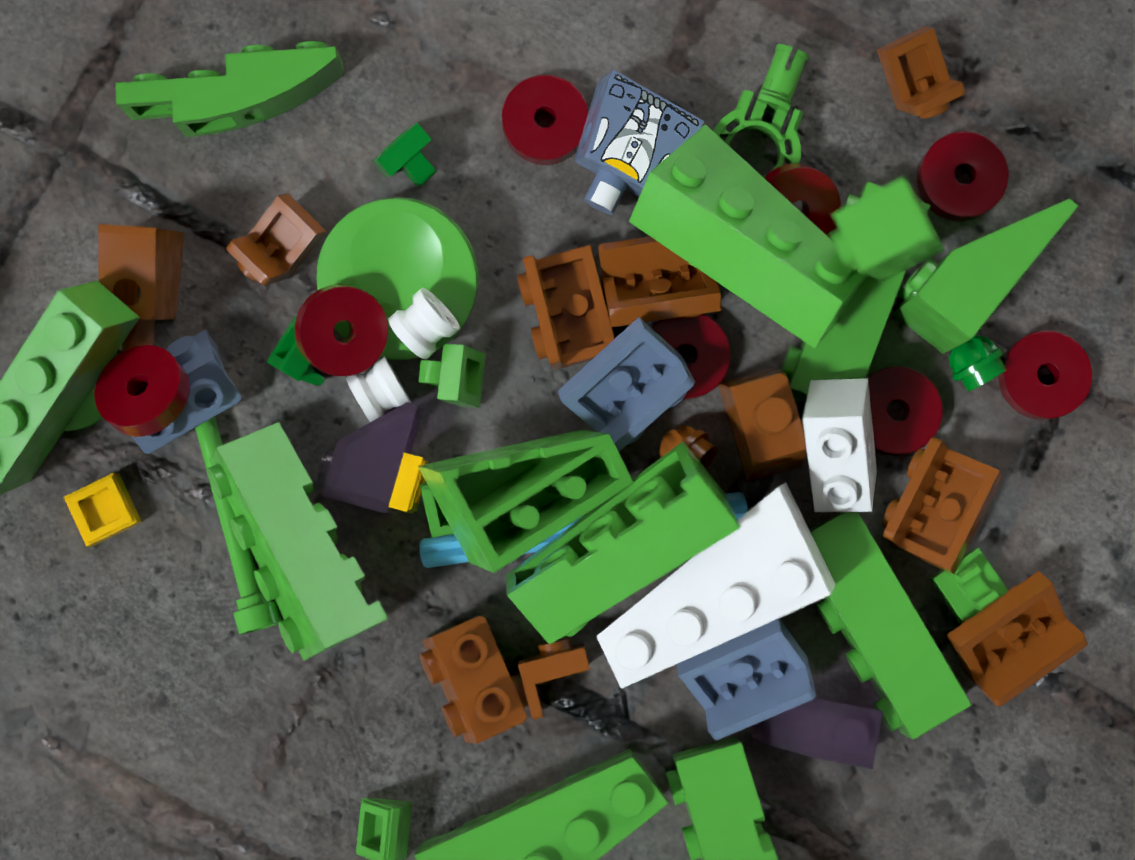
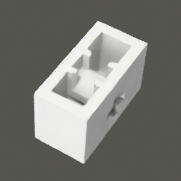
(840, 445)

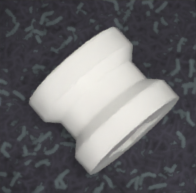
(424, 323)
(378, 389)

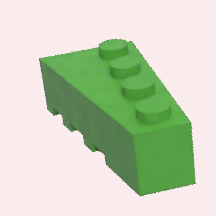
(291, 543)
(622, 545)
(720, 803)

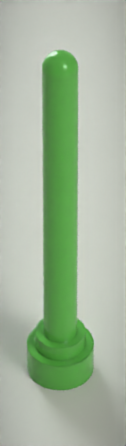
(253, 609)

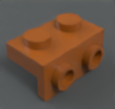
(652, 283)
(568, 307)
(940, 505)
(1016, 640)
(473, 680)

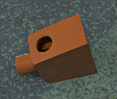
(143, 259)
(764, 423)

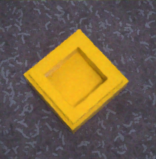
(407, 486)
(102, 509)

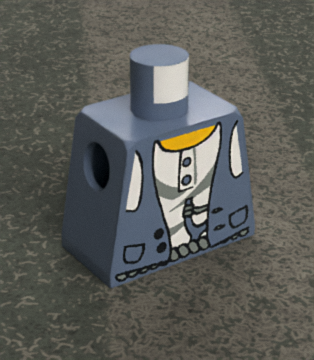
(627, 137)

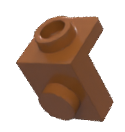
(919, 74)
(277, 242)
(552, 663)

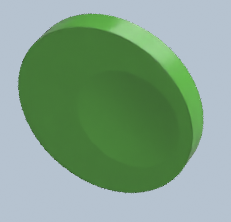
(394, 252)

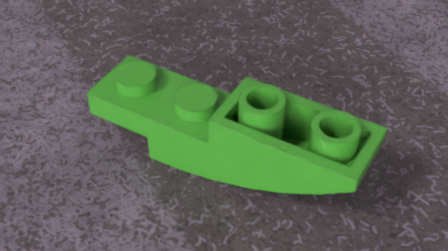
(255, 89)

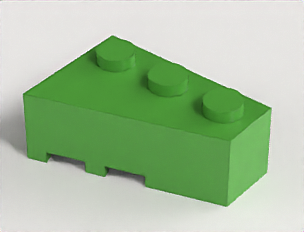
(524, 492)

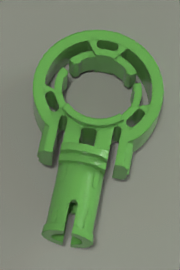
(774, 98)

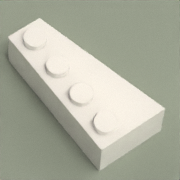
(722, 592)

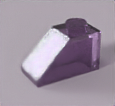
(369, 460)
(825, 730)

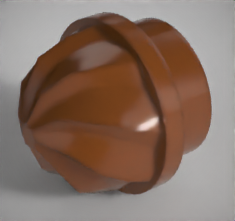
(695, 439)

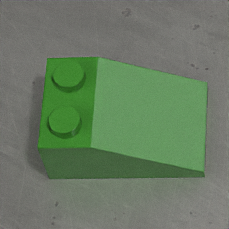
(959, 293)

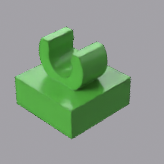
(456, 376)
(971, 587)

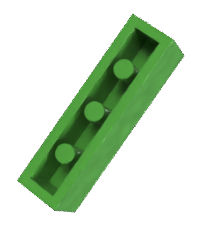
(886, 232)
(854, 338)
(56, 375)
(884, 631)

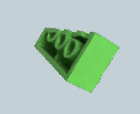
(746, 236)
(562, 822)

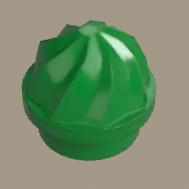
(976, 362)

